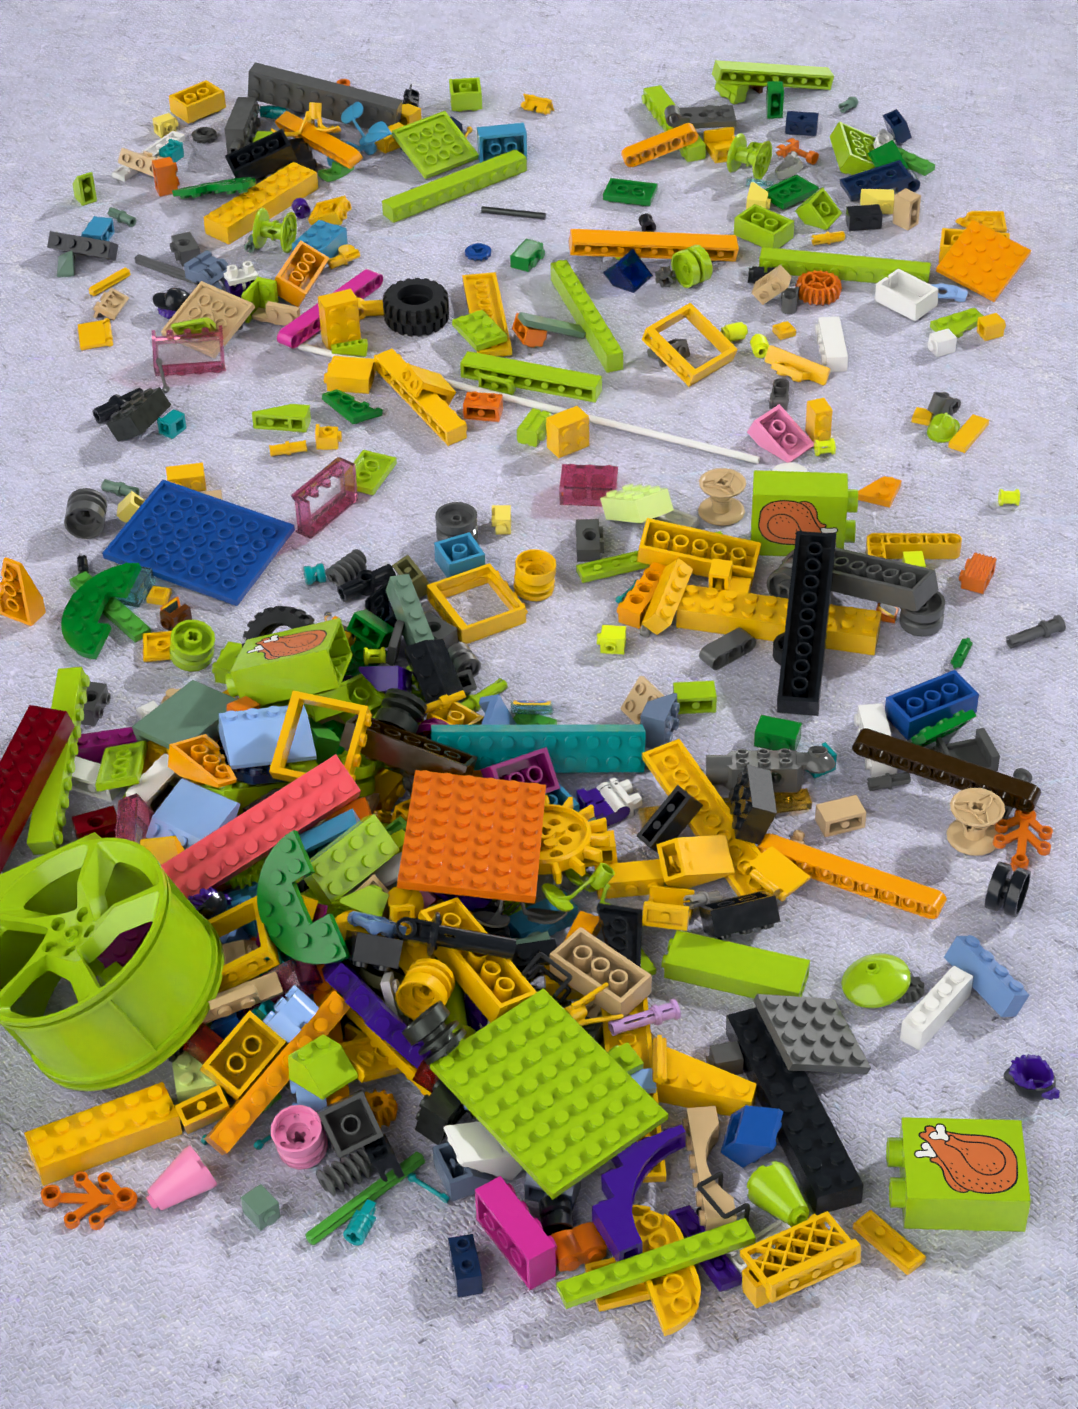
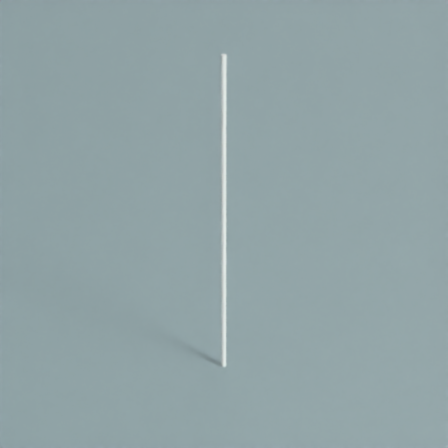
(593, 419)

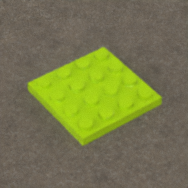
(435, 144)

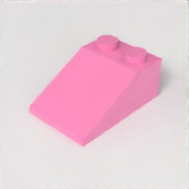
(780, 435)

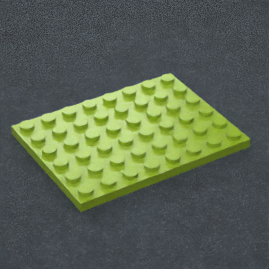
(548, 1093)

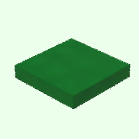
(886, 154)

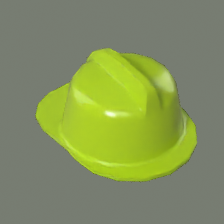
(942, 428)

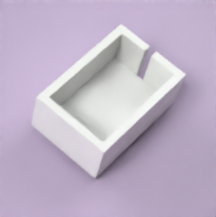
(906, 294)
(156, 783)

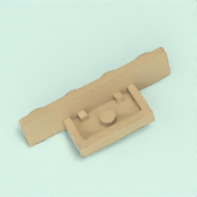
(138, 161)
(276, 313)
(244, 996)

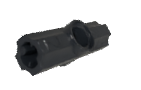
(113, 405)
(365, 583)

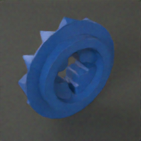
(478, 252)

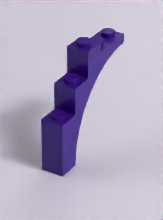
(372, 1009)
(614, 1216)

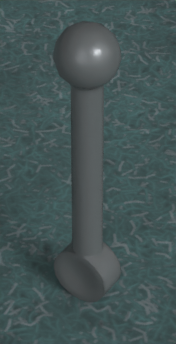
(165, 389)

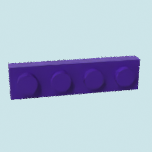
(718, 1269)

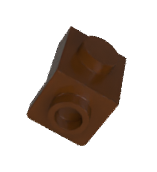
(169, 620)

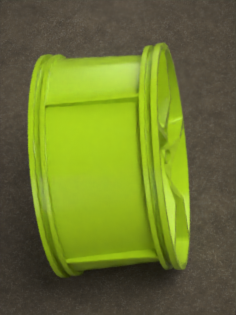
(58, 925)

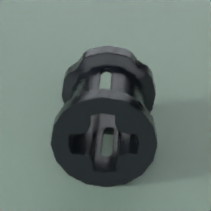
(647, 223)

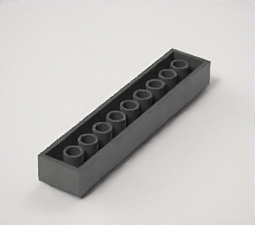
(296, 90)

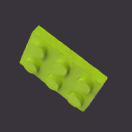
(479, 330)
(372, 470)

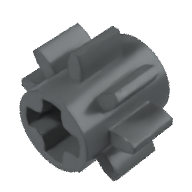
(665, 276)

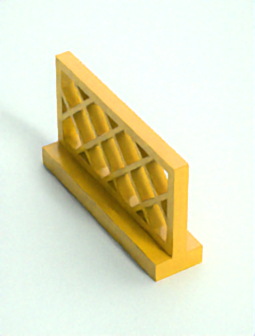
(811, 1268)

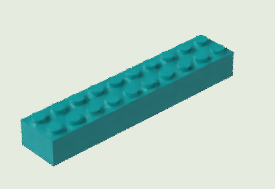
(569, 746)

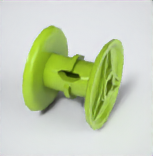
(739, 154)
(284, 231)

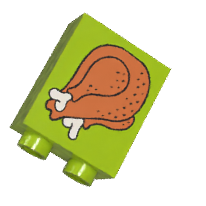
(800, 502)
(291, 660)
(960, 1174)

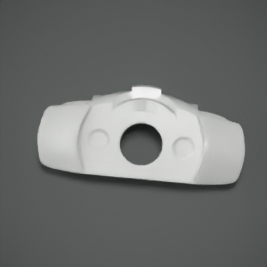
(883, 137)

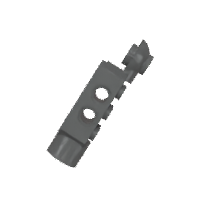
(784, 764)

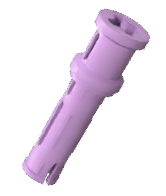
(654, 1015)

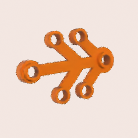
(1023, 835)
(91, 1200)

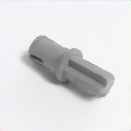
(702, 898)

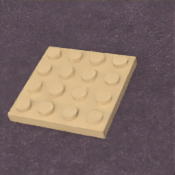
(215, 304)

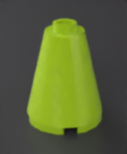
(777, 1193)

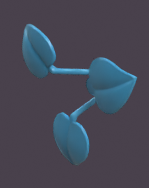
(376, 132)

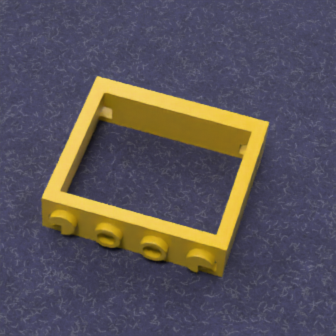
(674, 359)
(440, 590)
(290, 724)
(254, 962)

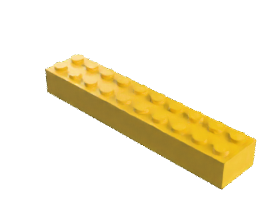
(765, 618)

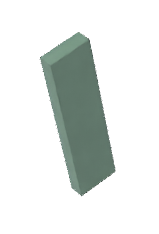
(551, 325)

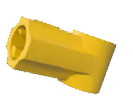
(370, 308)

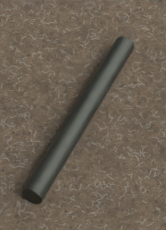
(511, 212)

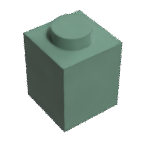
(260, 1207)

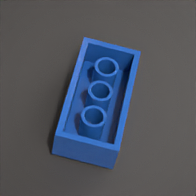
(929, 703)

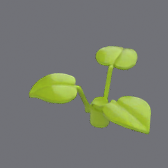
(596, 881)

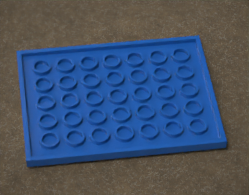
(200, 542)

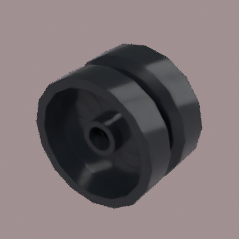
(1007, 889)

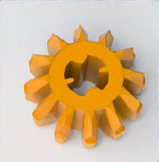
(383, 1106)

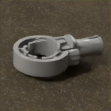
(790, 167)

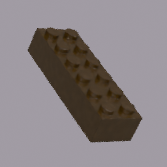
(408, 750)

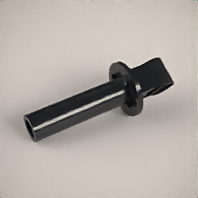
(434, 934)

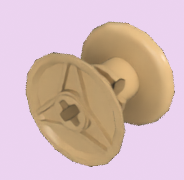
(722, 486)
(976, 816)

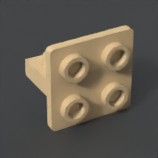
(638, 697)

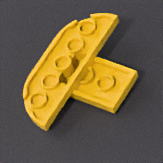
(375, 1057)
(672, 1295)

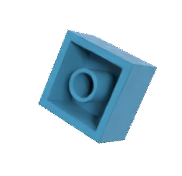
(458, 554)

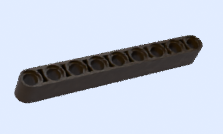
(945, 768)

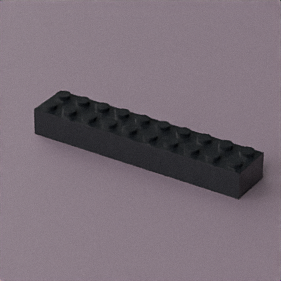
(806, 623)
(806, 1129)

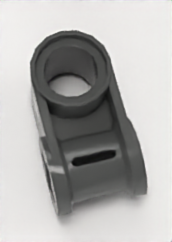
(789, 300)
(780, 393)
(942, 403)

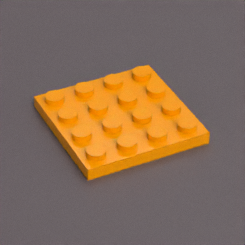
(983, 260)

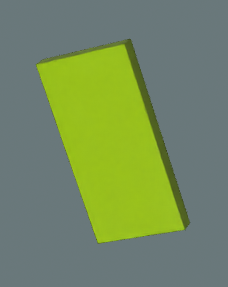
(121, 766)

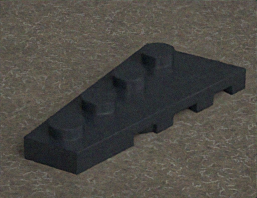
(622, 930)

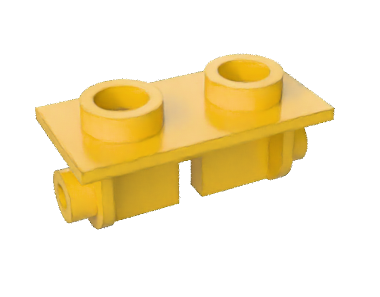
(543, 105)

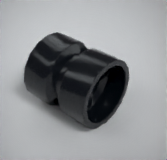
(555, 1214)

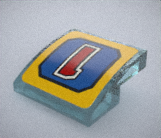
(532, 707)

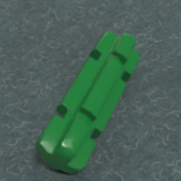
(961, 653)

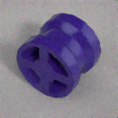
(304, 210)

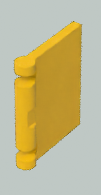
(95, 334)
(776, 873)

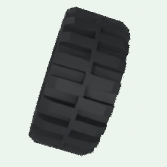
(416, 307)
(272, 618)

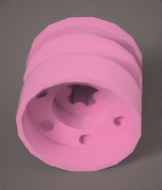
(296, 1125)

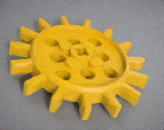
(570, 839)

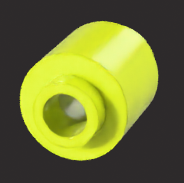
(735, 331)
(759, 345)

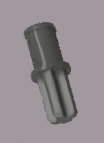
(888, 781)

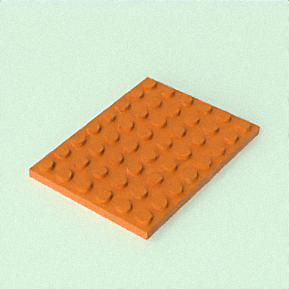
(473, 837)

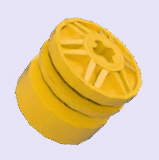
(534, 575)
(423, 986)

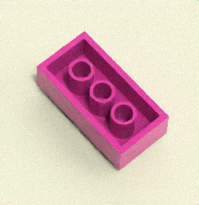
(516, 1232)

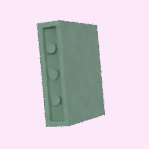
(184, 715)

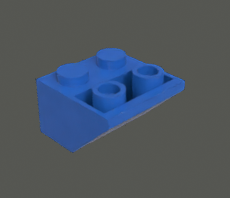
(751, 1134)

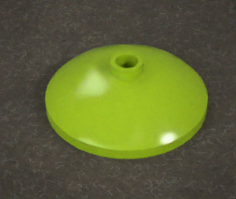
(876, 980)

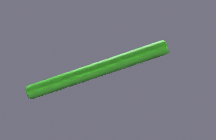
(371, 1193)

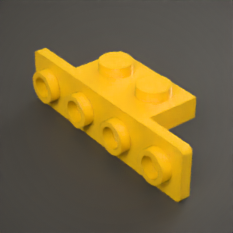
(796, 366)

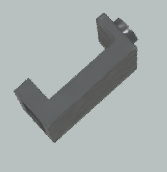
(976, 751)

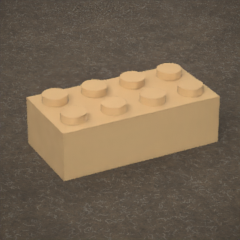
(596, 963)

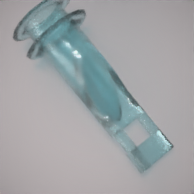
(759, 182)

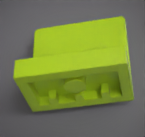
(260, 293)

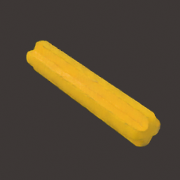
(109, 281)
(659, 1060)

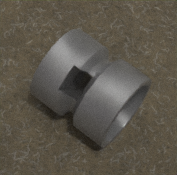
(463, 658)

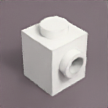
(942, 342)

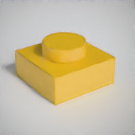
(784, 330)

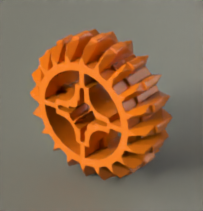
(818, 287)

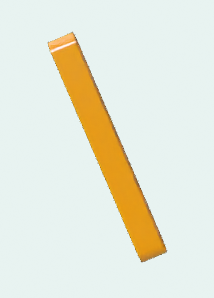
(320, 141)
(859, 878)

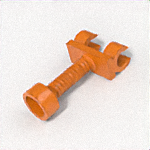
(811, 156)

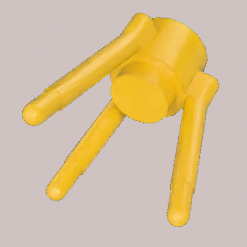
(579, 1011)

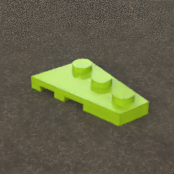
(957, 322)

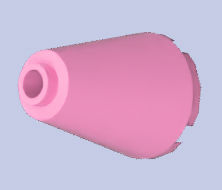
(180, 1181)

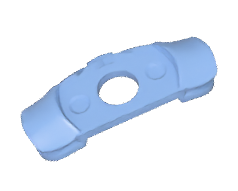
(953, 292)

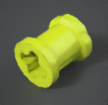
(819, 444)
(1008, 497)
(374, 652)

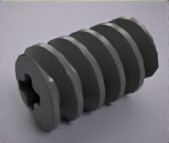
(347, 568)
(344, 1171)

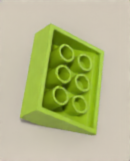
(852, 149)

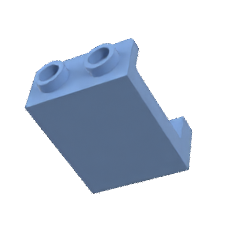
(495, 711)

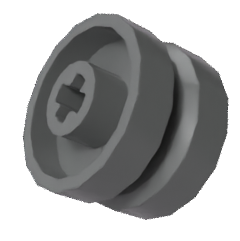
(456, 519)
(779, 580)
(927, 619)

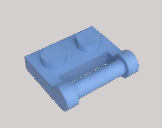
(374, 924)

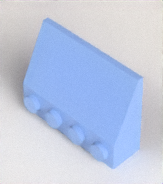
(253, 734)
(191, 813)

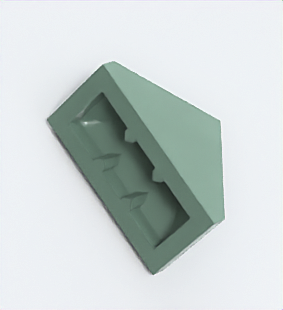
(66, 264)

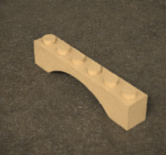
(703, 1134)

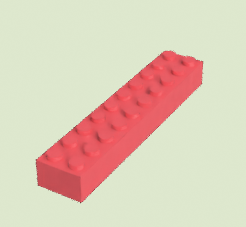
(260, 828)

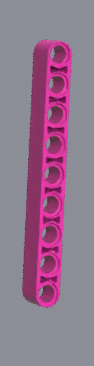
(309, 322)

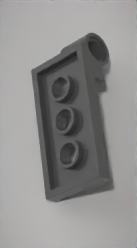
(701, 117)

